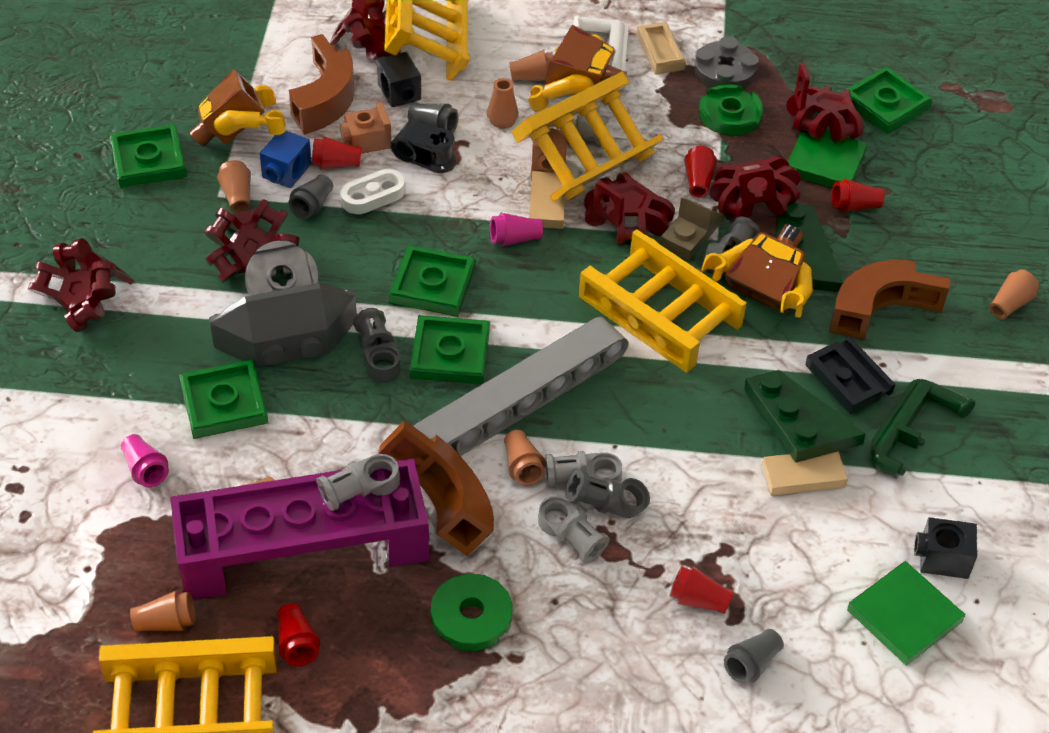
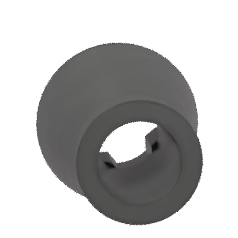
(435, 114)
(309, 198)
(751, 657)

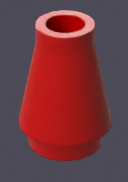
(334, 154)
(700, 167)
(854, 196)
(700, 591)
(296, 637)

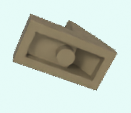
(690, 228)

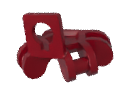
(366, 31)
(830, 107)
(756, 183)
(624, 198)
(246, 239)
(81, 288)

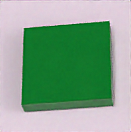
(888, 99)
(148, 155)
(825, 160)
(432, 280)
(450, 349)
(223, 398)
(905, 612)

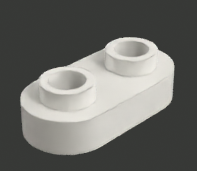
(373, 191)

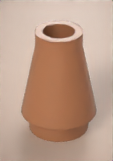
(531, 67)
(502, 105)
(235, 183)
(1016, 291)
(524, 460)
(166, 613)

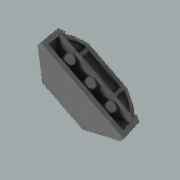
(285, 324)

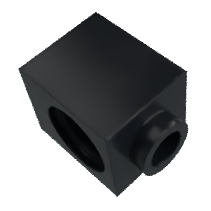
(399, 79)
(947, 547)

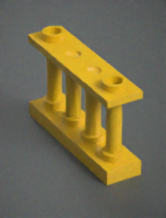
(399, 30)
(585, 104)
(656, 327)
(189, 659)

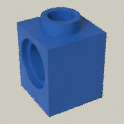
(285, 159)

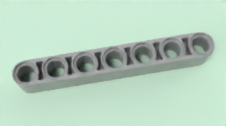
(526, 386)

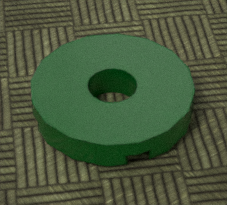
(733, 123)
(469, 591)

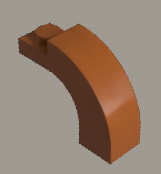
(329, 96)
(884, 285)
(453, 487)

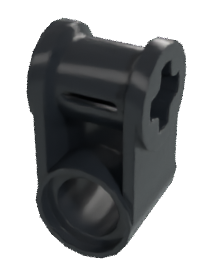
(422, 143)

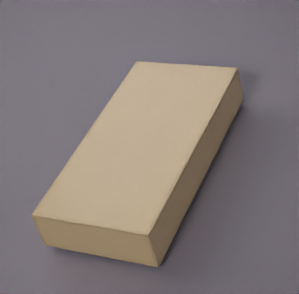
(661, 48)
(541, 205)
(814, 474)

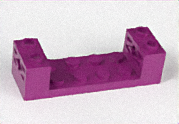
(289, 520)

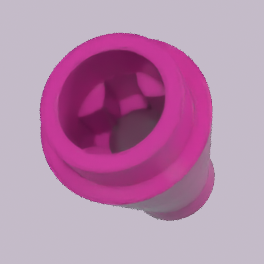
(514, 229)
(145, 463)

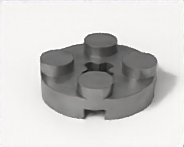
(725, 63)
(279, 256)

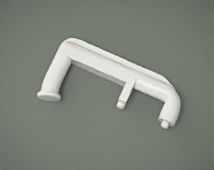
(618, 35)

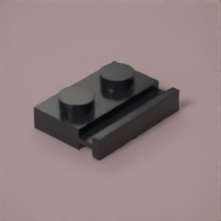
(850, 374)

